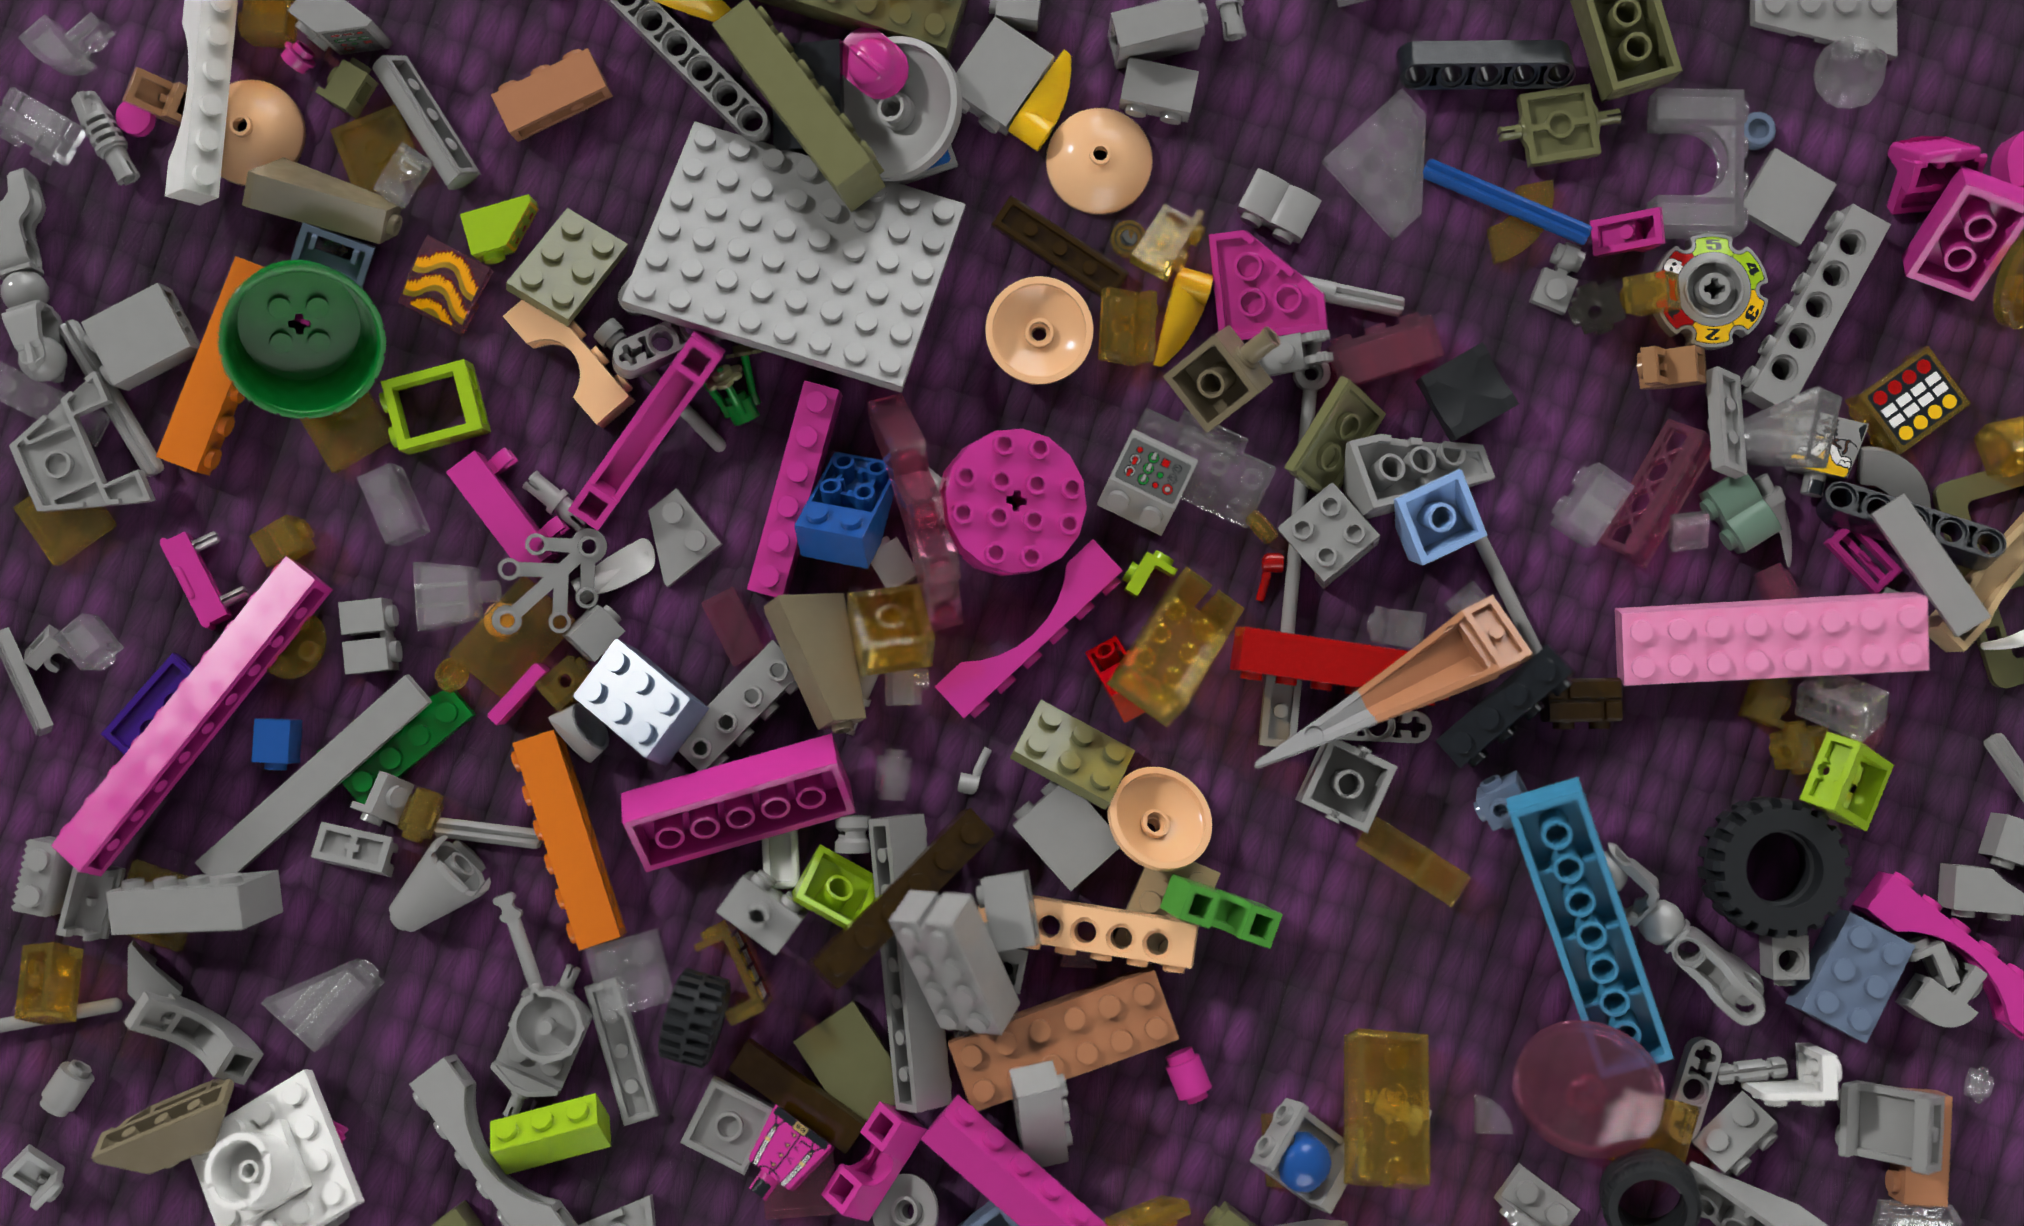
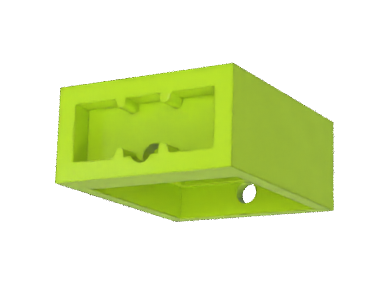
(470, 399)
(1850, 765)

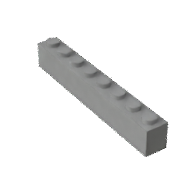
(915, 1036)

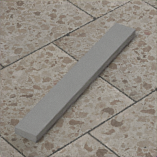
(316, 779)

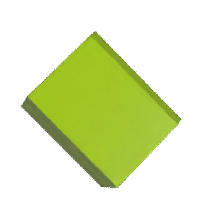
(834, 887)

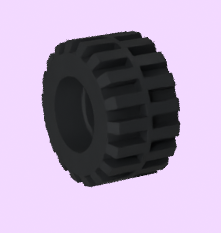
(694, 1018)

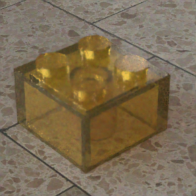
(890, 629)

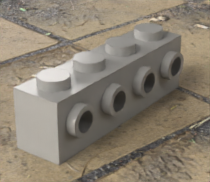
(739, 707)

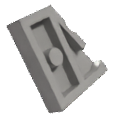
(680, 537)

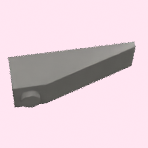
(1388, 467)
(1740, 1204)

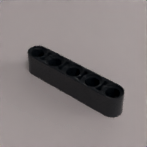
(1485, 64)
(1963, 532)

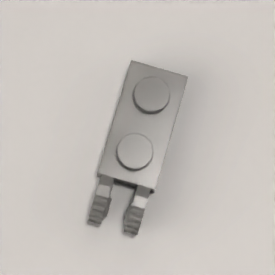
(1291, 353)

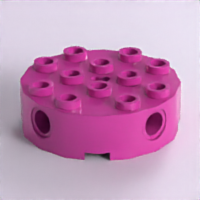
(1041, 483)

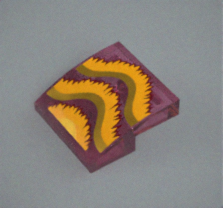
(445, 285)

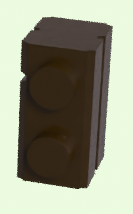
(1585, 701)

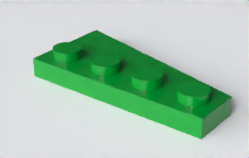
(412, 743)

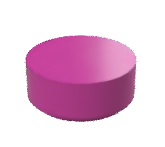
(134, 120)

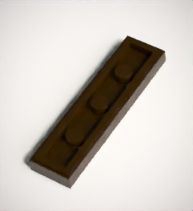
(1058, 247)
(797, 1095)

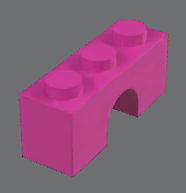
(861, 1187)

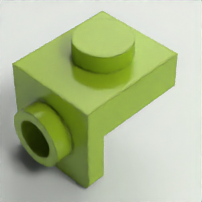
(1138, 574)

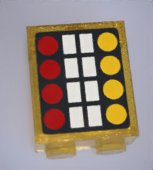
(1908, 402)
(759, 994)

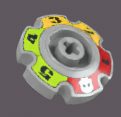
(1735, 285)

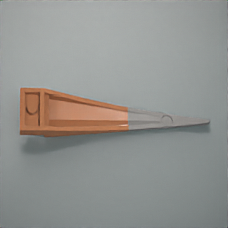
(1456, 657)

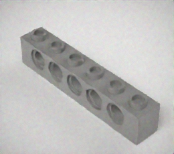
(1863, 235)

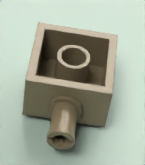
(1222, 375)

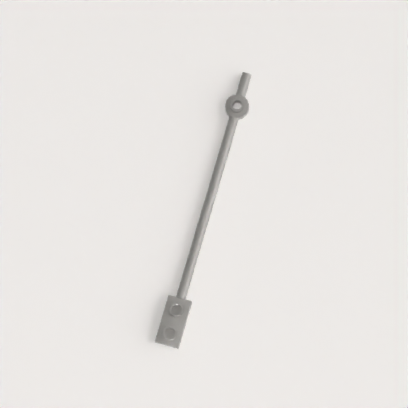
(1281, 701)

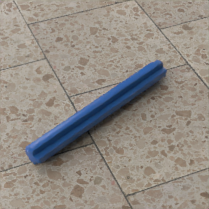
(1507, 201)

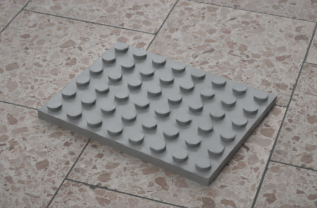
(778, 262)

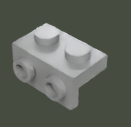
(1736, 1135)

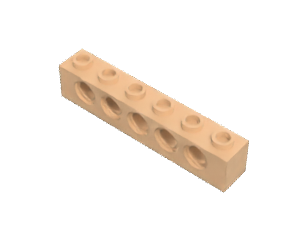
(1179, 933)

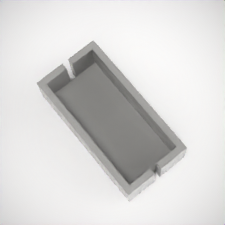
(955, 961)

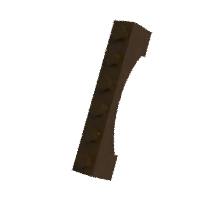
(928, 872)

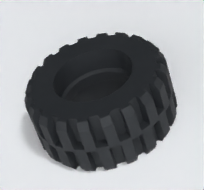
(1819, 877)

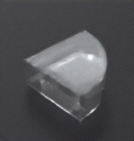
(1490, 1117)

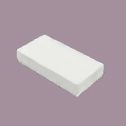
(782, 859)

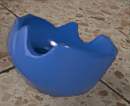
(1304, 1163)

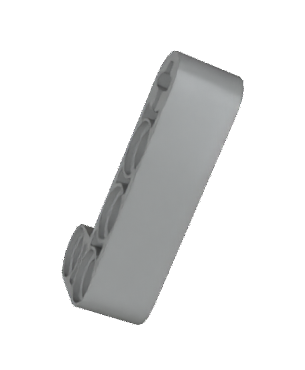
(633, 346)

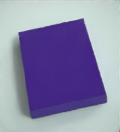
(147, 701)

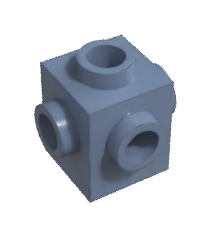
(1492, 796)

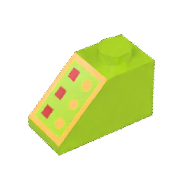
(498, 228)

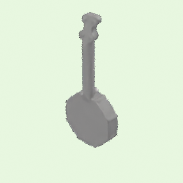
(548, 1020)

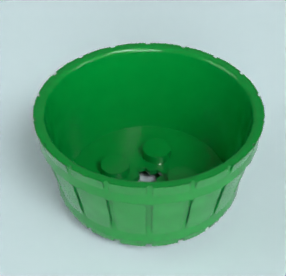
(309, 370)

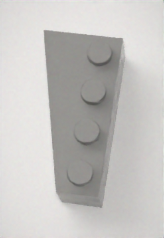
(194, 903)

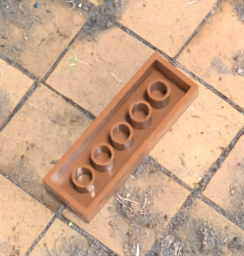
(1073, 1030)

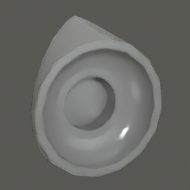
(581, 731)

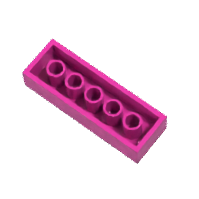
(737, 803)

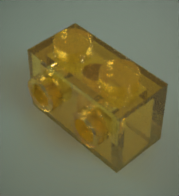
(49, 983)

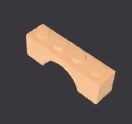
(598, 390)

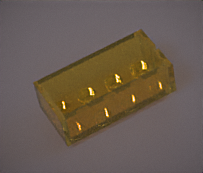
(1175, 647)
(1386, 1109)

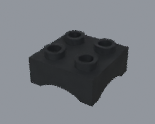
(1466, 392)

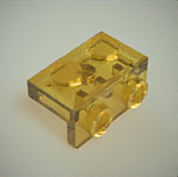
(1167, 242)

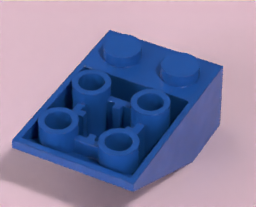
(846, 511)

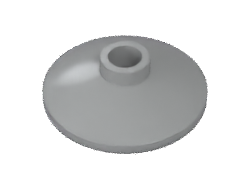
(904, 1191)

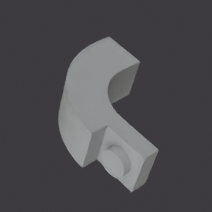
(207, 1035)

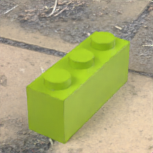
(550, 1134)

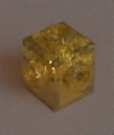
(1796, 746)

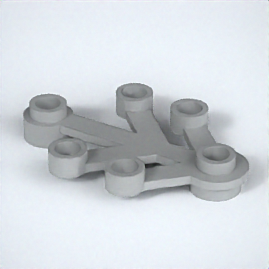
(554, 577)

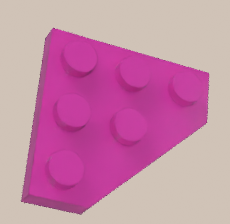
(1261, 289)

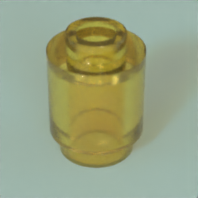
(421, 814)

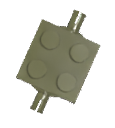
(1559, 125)

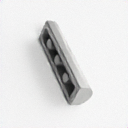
(426, 120)

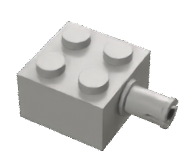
(762, 910)

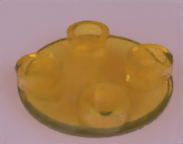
(302, 652)

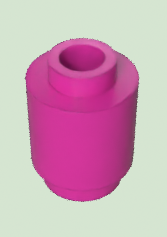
(1188, 1075)

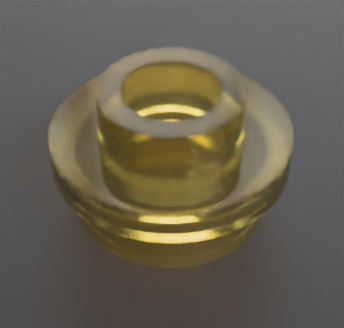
(451, 675)

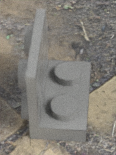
(1329, 534)
(1532, 1202)

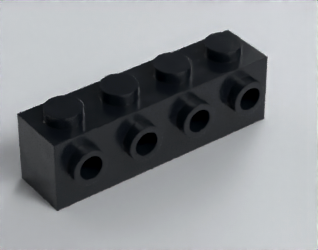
(1505, 706)

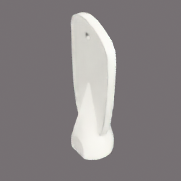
(620, 568)

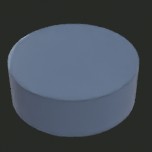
(1759, 130)

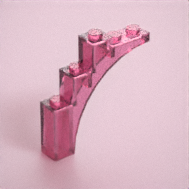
(920, 507)

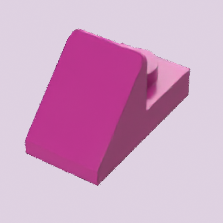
(1628, 232)

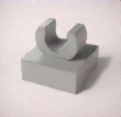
(42, 649)

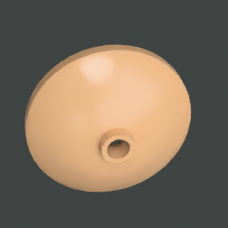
(272, 130)
(1095, 184)
(1036, 305)
(1172, 807)

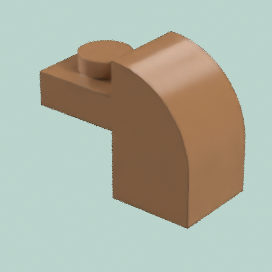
(156, 96)
(1671, 367)

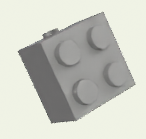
(1346, 783)

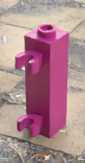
(500, 509)

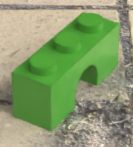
(1221, 909)

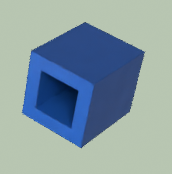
(277, 742)

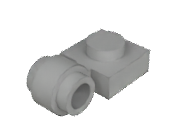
(1553, 287)

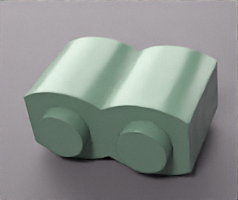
(1740, 513)

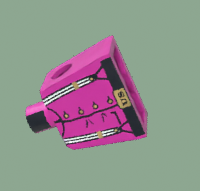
(786, 1153)

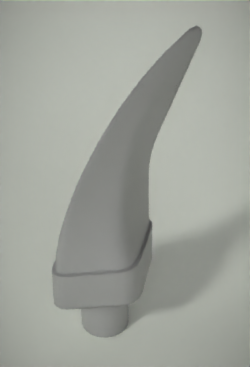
(1776, 499)

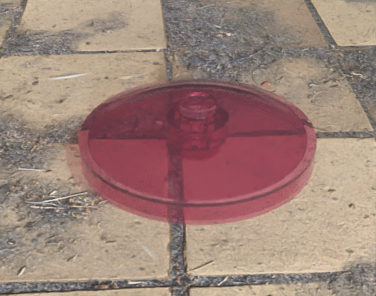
(1588, 1089)

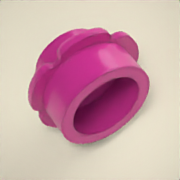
(298, 56)

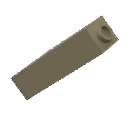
(321, 201)
(821, 656)

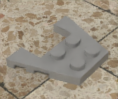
(61, 463)

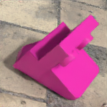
(1926, 168)

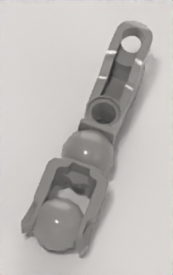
(29, 318)
(1662, 923)

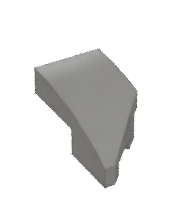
(146, 976)

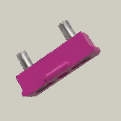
(197, 580)

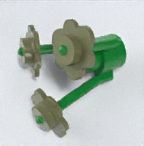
(739, 405)

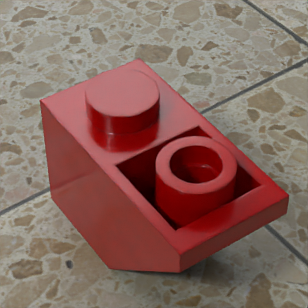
(1104, 661)

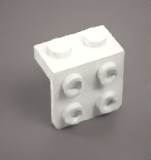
(1815, 1080)

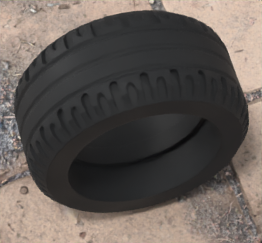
(1649, 1165)

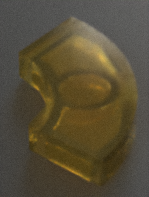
(1514, 234)

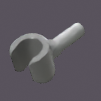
(969, 782)

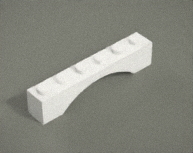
(199, 146)

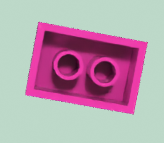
(1966, 233)

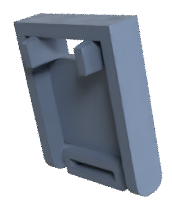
(355, 268)

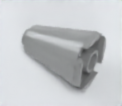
(439, 884)

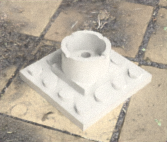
(279, 1162)

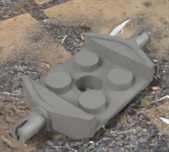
(532, 1078)

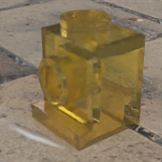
(551, 686)
(1766, 701)

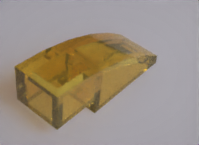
(1413, 861)

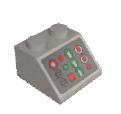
(338, 26)
(1147, 482)

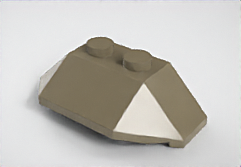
(167, 1130)

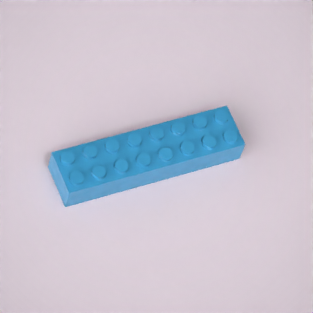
(1586, 913)

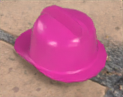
(874, 63)

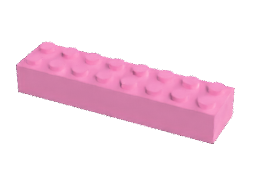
(1772, 638)

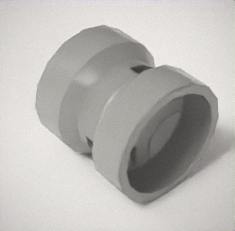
(852, 834)

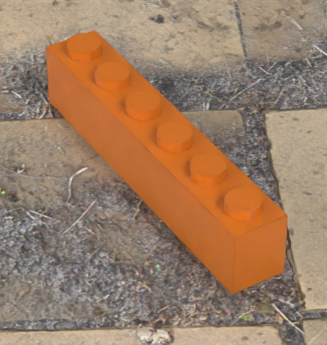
(208, 396)
(569, 839)

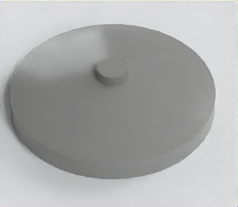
(917, 122)

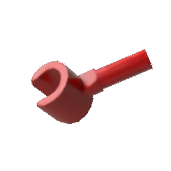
(1270, 564)

